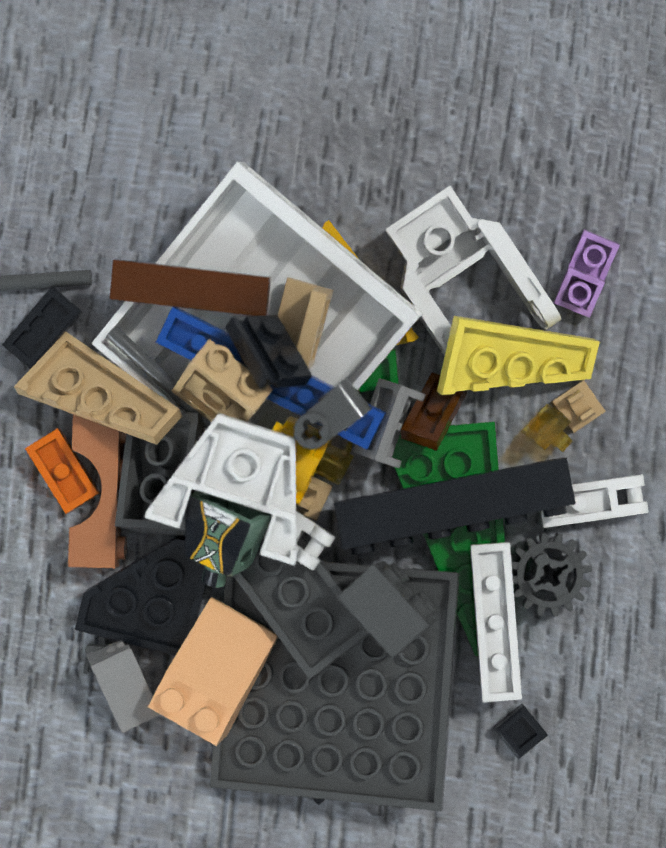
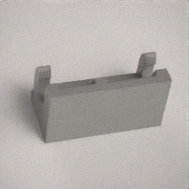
(395, 401)
(122, 684)

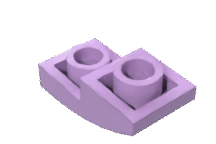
(586, 273)

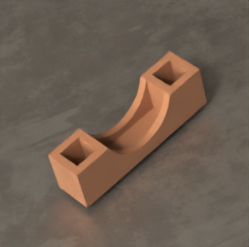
(97, 540)

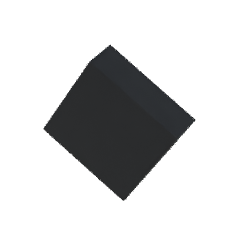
(520, 731)

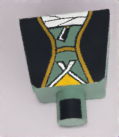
(222, 536)

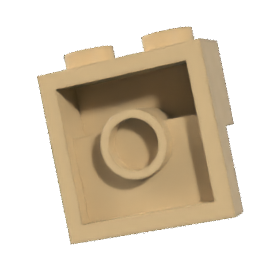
(220, 385)

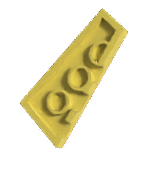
(500, 355)

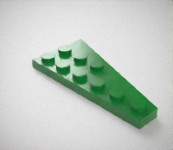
(463, 452)

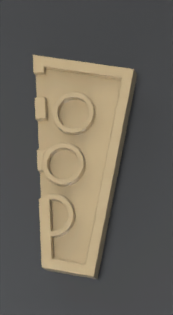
(94, 388)

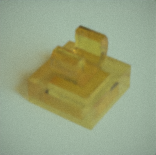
(548, 429)
(335, 462)

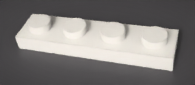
(495, 622)

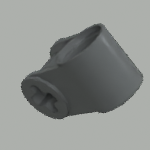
(335, 412)

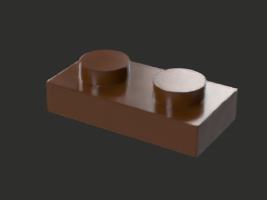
(432, 417)

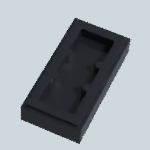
(42, 327)

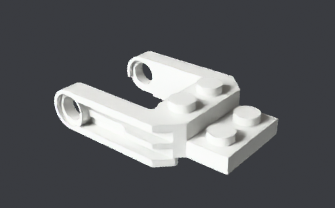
(445, 240)

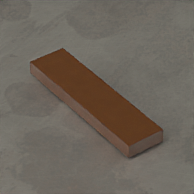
(190, 287)

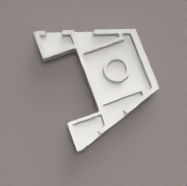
(242, 466)

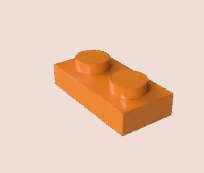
(62, 470)

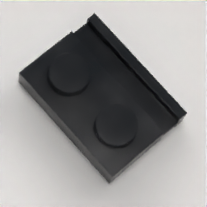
(268, 351)

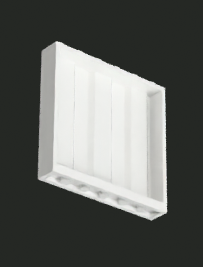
(260, 232)

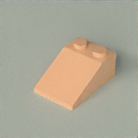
(213, 671)

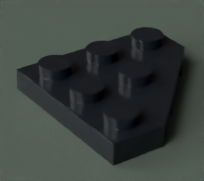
(148, 601)

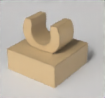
(578, 406)
(314, 498)

